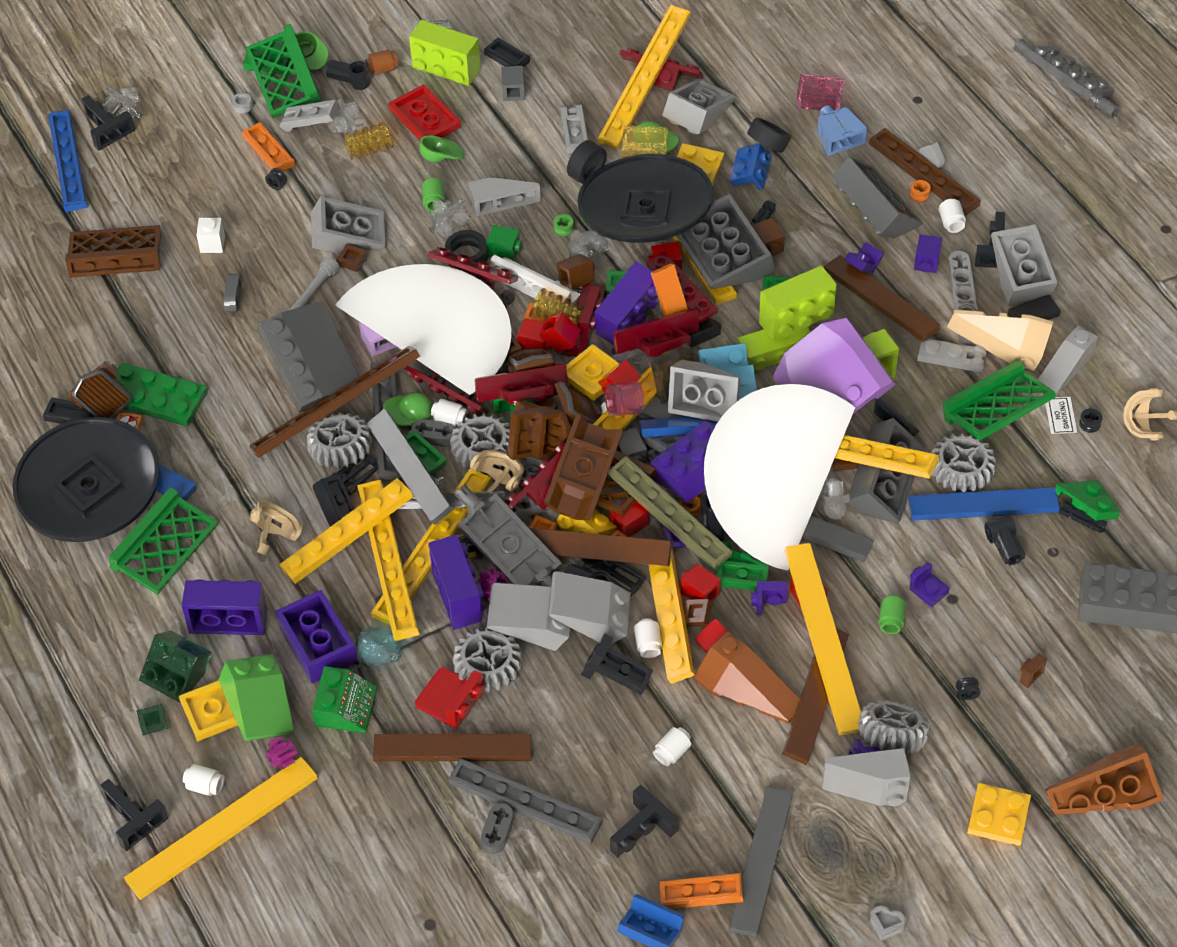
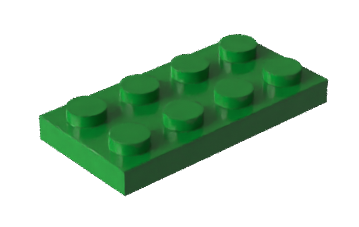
(161, 394)

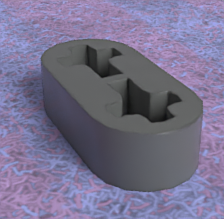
(232, 292)
(434, 431)
(492, 826)

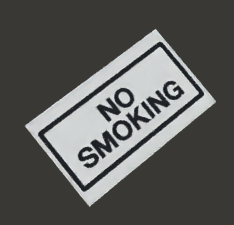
(1061, 415)

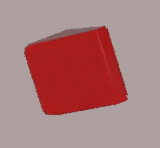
(710, 635)

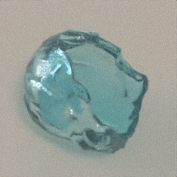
(377, 647)

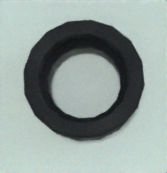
(769, 134)
(586, 160)
(470, 238)

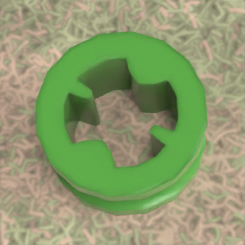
(563, 219)

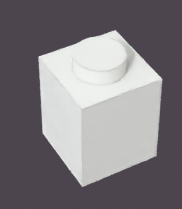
(210, 235)

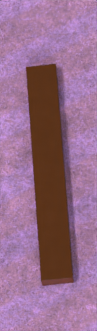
(334, 401)

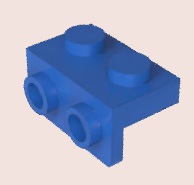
(751, 166)
(651, 923)

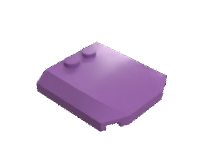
(837, 361)

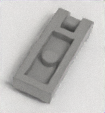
(309, 114)
(573, 126)
(952, 355)

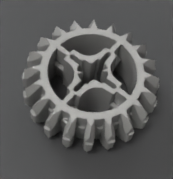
(481, 435)
(339, 440)
(963, 456)
(497, 649)
(893, 726)

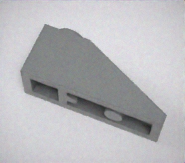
(499, 194)
(1069, 359)

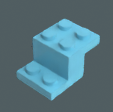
(734, 361)

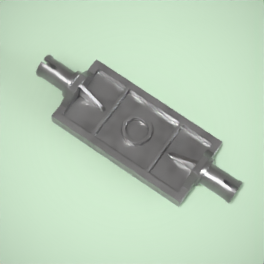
(1071, 74)
(506, 540)

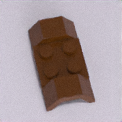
(582, 469)

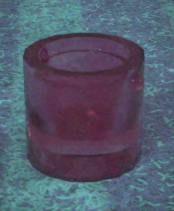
(624, 399)

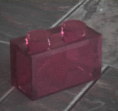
(819, 91)

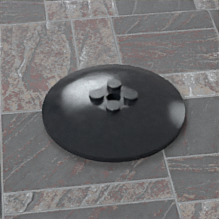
(616, 195)
(82, 451)

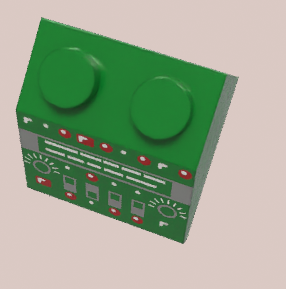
(343, 701)

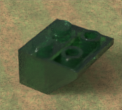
(174, 664)

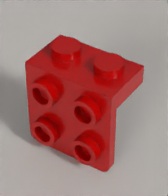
(449, 697)

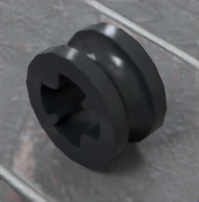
(276, 179)
(1088, 426)
(967, 688)

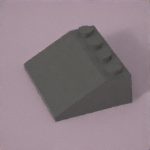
(727, 247)
(307, 353)

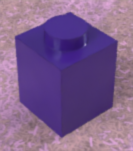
(927, 253)

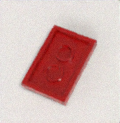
(424, 113)

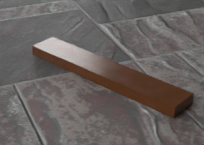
(922, 169)
(882, 298)
(606, 547)
(809, 712)
(452, 747)

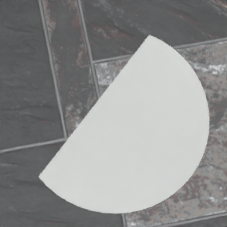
(441, 313)
(771, 465)

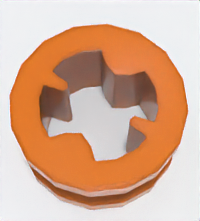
(920, 185)
(696, 508)

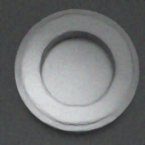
(242, 102)

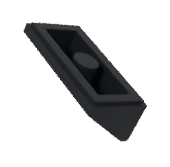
(707, 330)
(886, 412)
(333, 498)

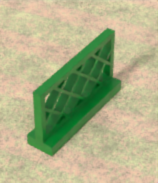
(297, 60)
(991, 391)
(143, 533)

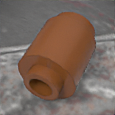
(381, 62)

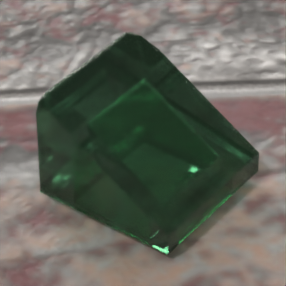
(152, 719)

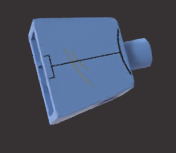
(840, 130)

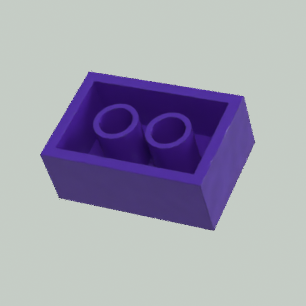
(626, 303)
(682, 464)
(456, 581)
(224, 607)
(316, 635)

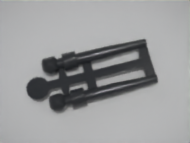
(351, 488)
(611, 570)

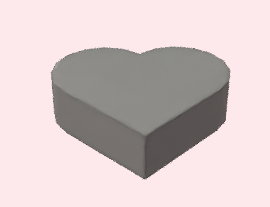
(933, 154)
(887, 922)

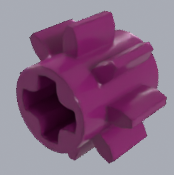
(488, 578)
(281, 752)

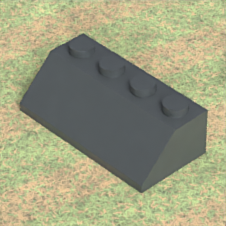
(875, 199)
(882, 491)

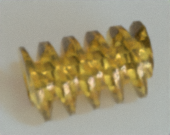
(367, 139)
(547, 306)

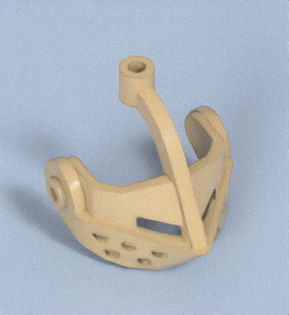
(1142, 414)
(485, 461)
(290, 528)

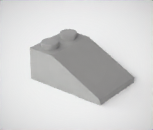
(697, 105)
(343, 223)
(1023, 264)
(701, 390)
(590, 605)
(524, 613)
(869, 777)

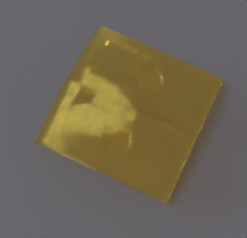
(644, 140)

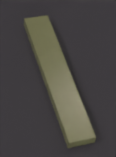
(670, 513)

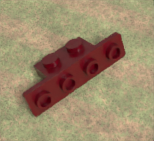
(669, 73)
(480, 269)
(693, 295)
(591, 298)
(658, 334)
(521, 385)
(455, 394)
(537, 487)

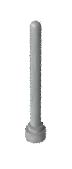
(327, 269)

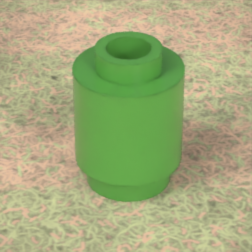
(431, 191)
(892, 614)

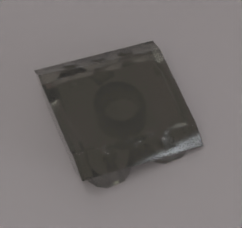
(661, 368)

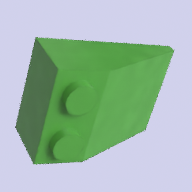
(257, 696)

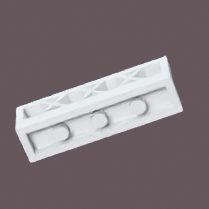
(531, 281)

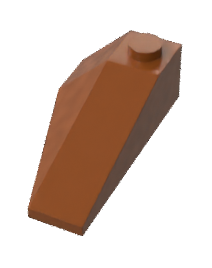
(739, 674)
(1112, 783)

